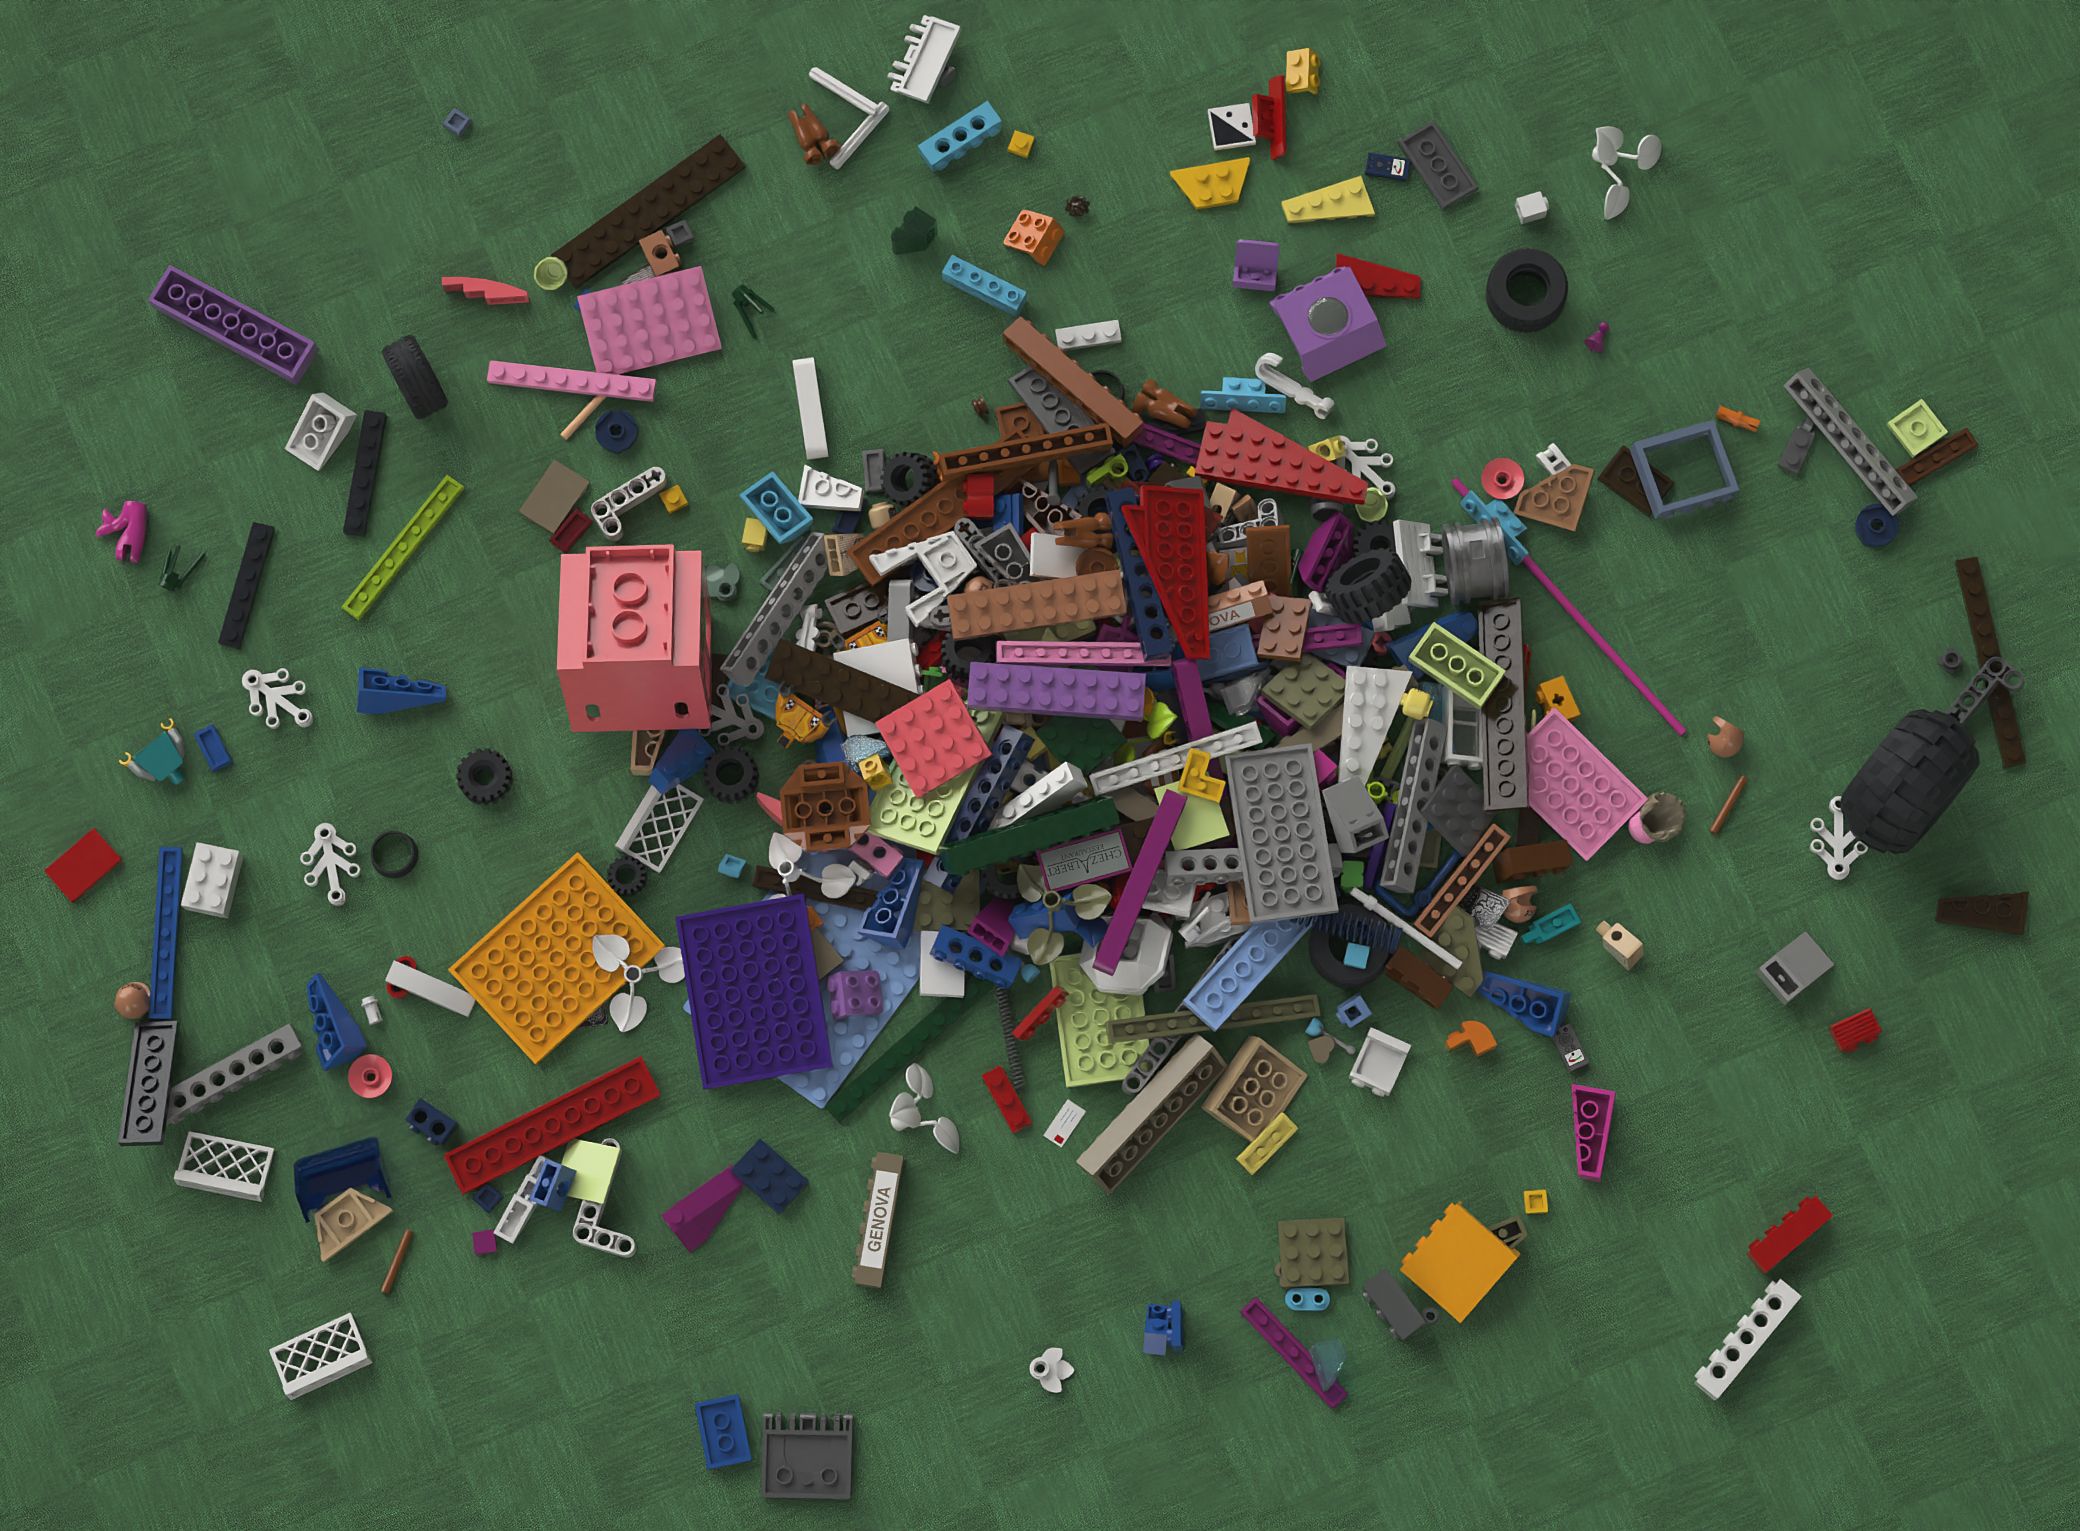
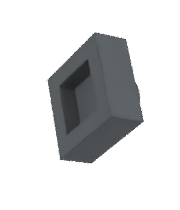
(679, 234)

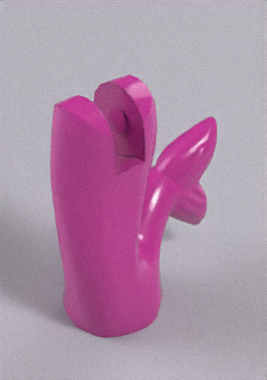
(135, 516)

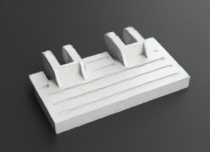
(926, 58)
(1412, 545)

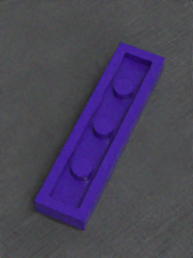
(1377, 853)

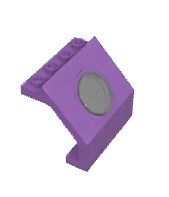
(1329, 322)

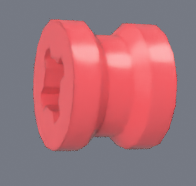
(1379, 648)

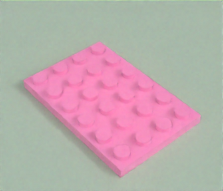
(649, 322)
(1577, 785)

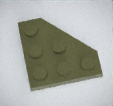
(1459, 939)

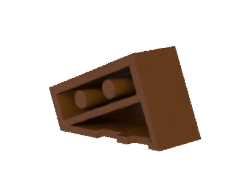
(1532, 861)
(1418, 978)

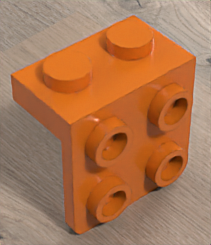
(1034, 235)

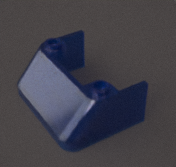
(338, 1171)

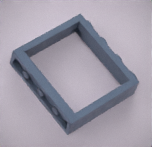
(1675, 437)

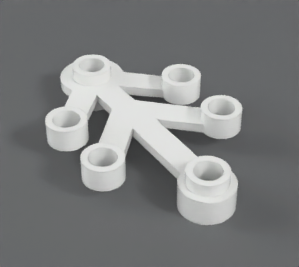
(1361, 464)
(274, 696)
(1837, 842)
(330, 861)

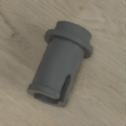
(1434, 1313)

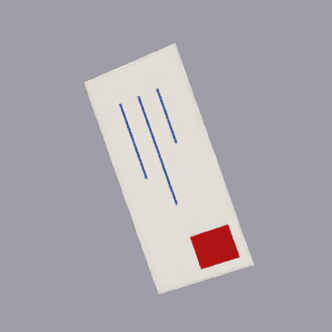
(1064, 1123)

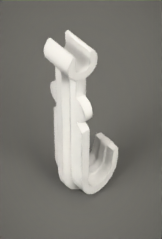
(1289, 386)
(809, 632)

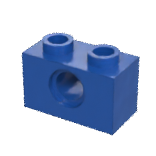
(552, 1185)

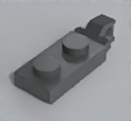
(1797, 447)

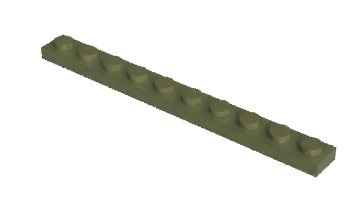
(1187, 1022)

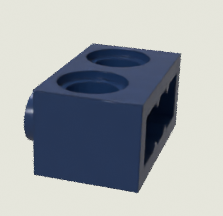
(434, 1118)

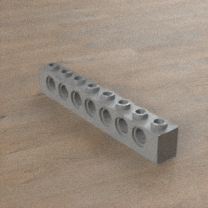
(1850, 441)
(787, 595)
(1415, 789)
(1218, 858)
(227, 1066)

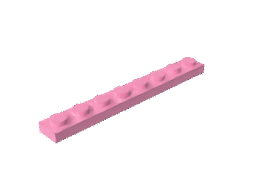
(572, 381)
(1073, 654)

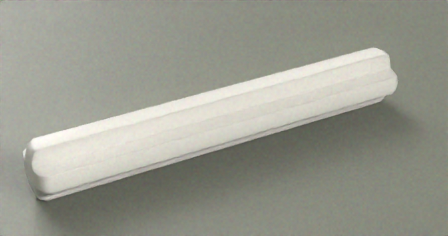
(844, 91)
(858, 136)

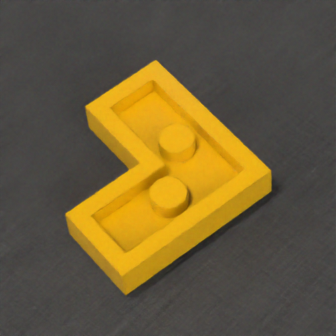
(1194, 778)

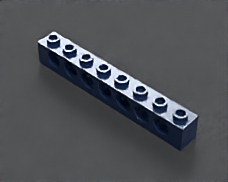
(1151, 648)
(984, 797)

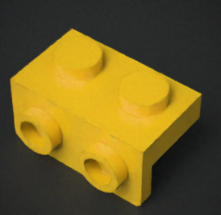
(1302, 71)

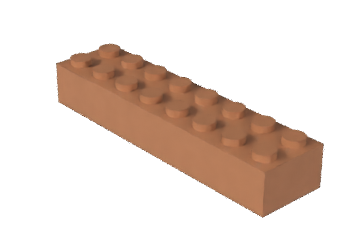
(1036, 605)

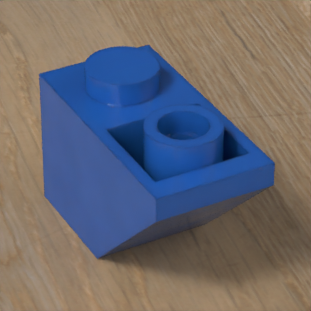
(1156, 1329)

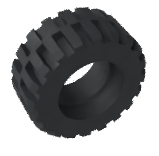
(1368, 586)

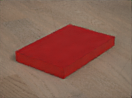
(83, 865)

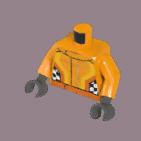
(870, 636)
(799, 719)

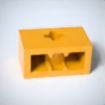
(1557, 691)

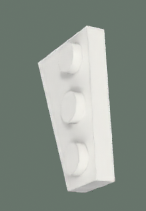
(825, 492)

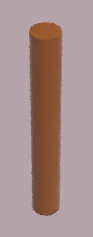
(1728, 805)
(397, 1261)

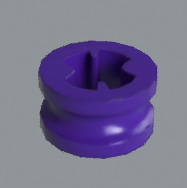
(1154, 462)

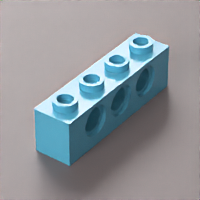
(964, 126)
(984, 286)

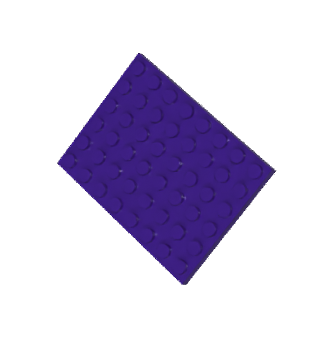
(754, 991)

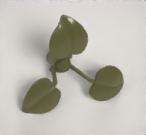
(1089, 901)

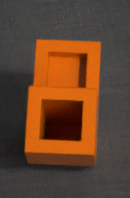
(1475, 1034)

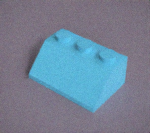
(777, 509)

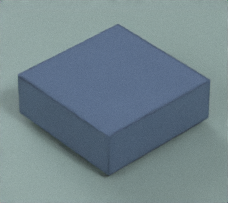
(457, 122)

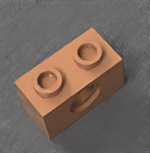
(656, 244)

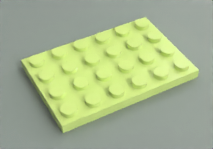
(1082, 1027)

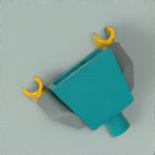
(159, 757)

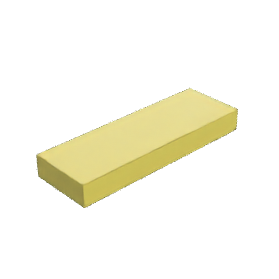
(1267, 1143)

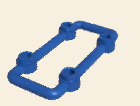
(1422, 897)

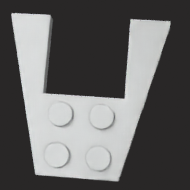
(945, 561)

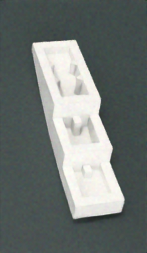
(430, 989)
(520, 1206)

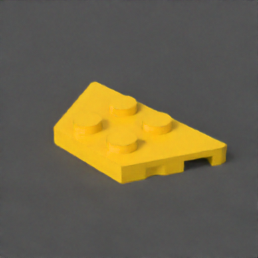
(1212, 183)

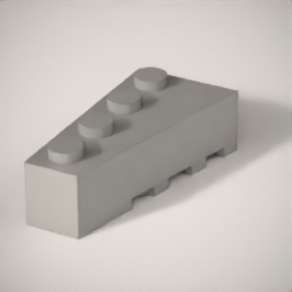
(1007, 555)

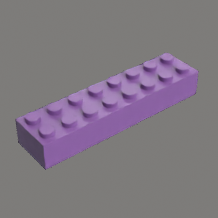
(233, 325)
(1056, 691)

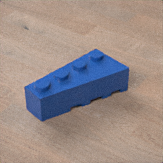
(1460, 624)

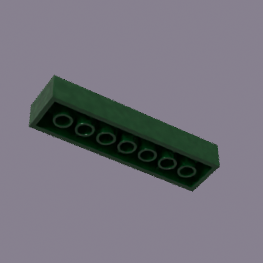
(1029, 834)

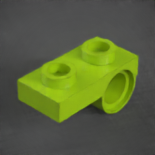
(1097, 476)

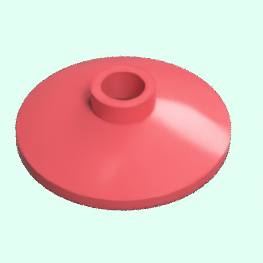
(1505, 469)
(360, 1071)

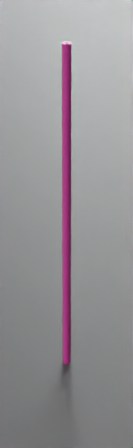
(1588, 628)

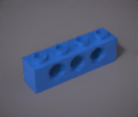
(969, 946)

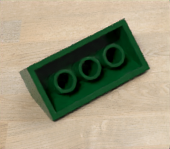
(1224, 721)

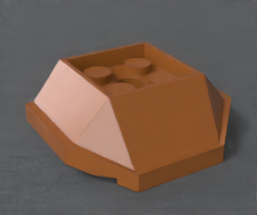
(818, 786)

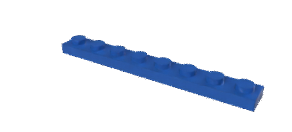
(165, 933)

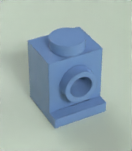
(1362, 1010)

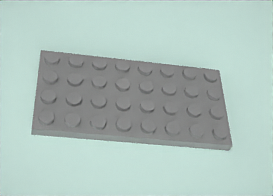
(1281, 833)

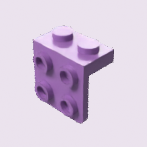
(1256, 265)
(855, 993)

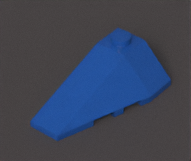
(828, 747)

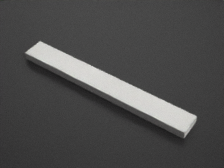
(1174, 758)

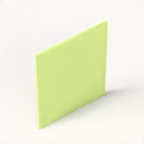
(1199, 821)
(594, 1169)

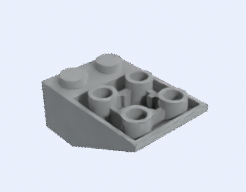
(1354, 816)
(1794, 968)

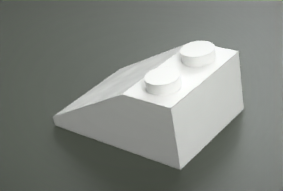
(320, 430)

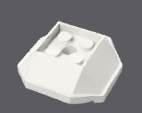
(1141, 961)

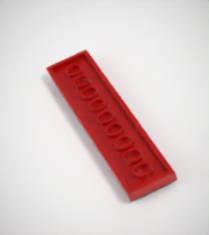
(552, 1125)

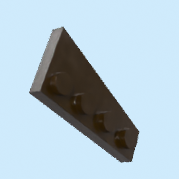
(1988, 912)

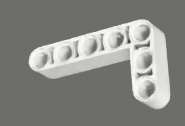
(592, 1224)

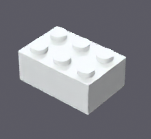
(212, 880)

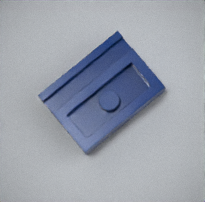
(1006, 510)

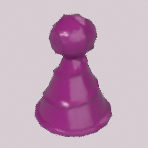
(1595, 341)

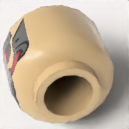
(881, 514)

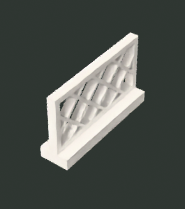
(640, 816)
(218, 1184)
(327, 1373)

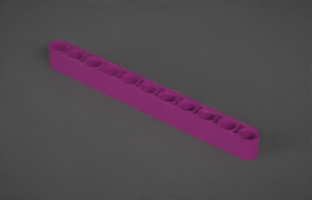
(1197, 717)

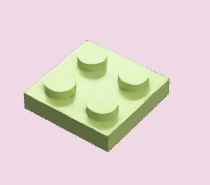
(1917, 428)

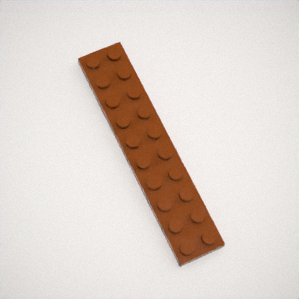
(927, 517)

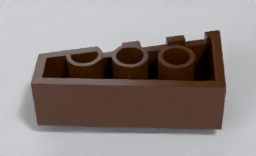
(1037, 508)

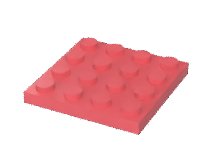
(934, 738)

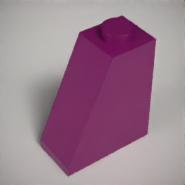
(993, 927)

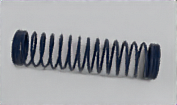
(1395, 941)

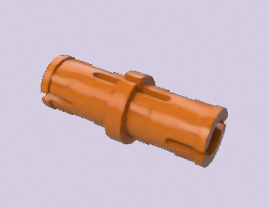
(1737, 419)

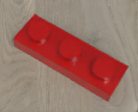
(1040, 1013)
(1006, 1099)

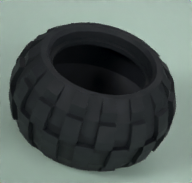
(1909, 781)

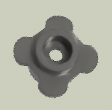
(1950, 654)

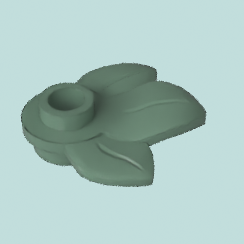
(720, 579)

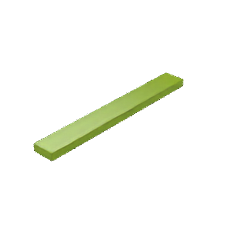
(403, 547)

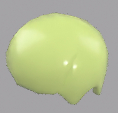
(550, 273)
(1374, 507)

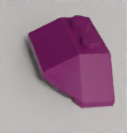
(1327, 551)

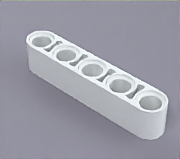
(810, 408)

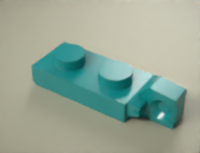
(1551, 925)

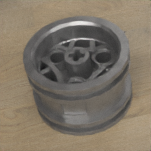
(1475, 561)

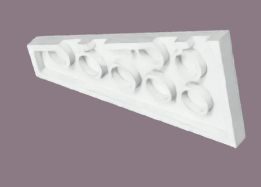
(1368, 712)

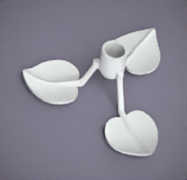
(1608, 141)
(784, 853)
(630, 1009)
(906, 1114)

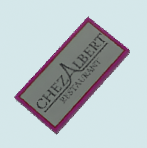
(1084, 861)

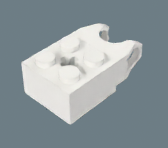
(1217, 912)

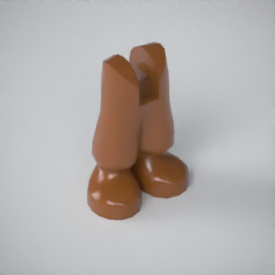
(811, 131)
(1165, 407)
(1081, 532)

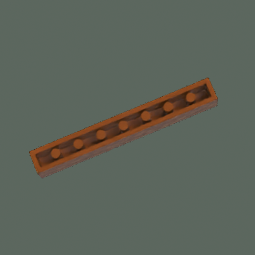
(1072, 381)
(1025, 451)

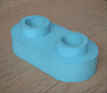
(1307, 1299)

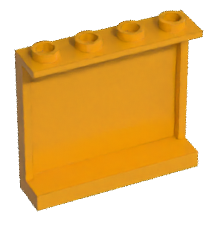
(1458, 1261)

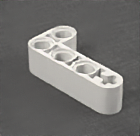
(631, 500)

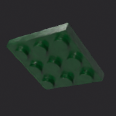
(1081, 740)

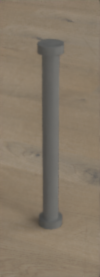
(1053, 497)

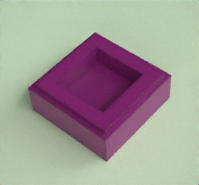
(484, 1242)

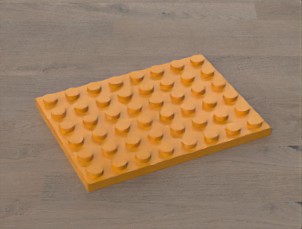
(539, 962)

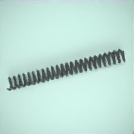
(1010, 1038)

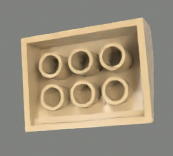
(1254, 1089)

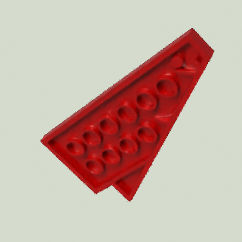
(1261, 458)
(1173, 546)

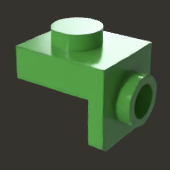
(933, 678)

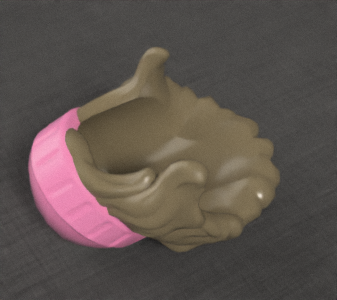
(1657, 819)

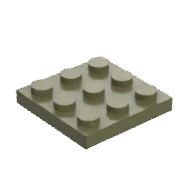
(1306, 690)
(941, 907)
(1313, 1252)

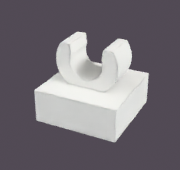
(862, 869)

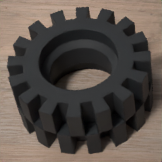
(624, 863)

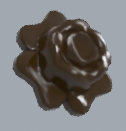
(1077, 206)

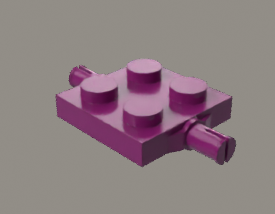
(1117, 634)

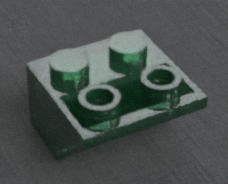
(914, 233)

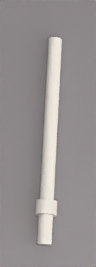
(1371, 904)

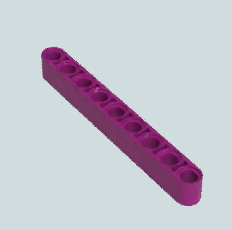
(1139, 882)

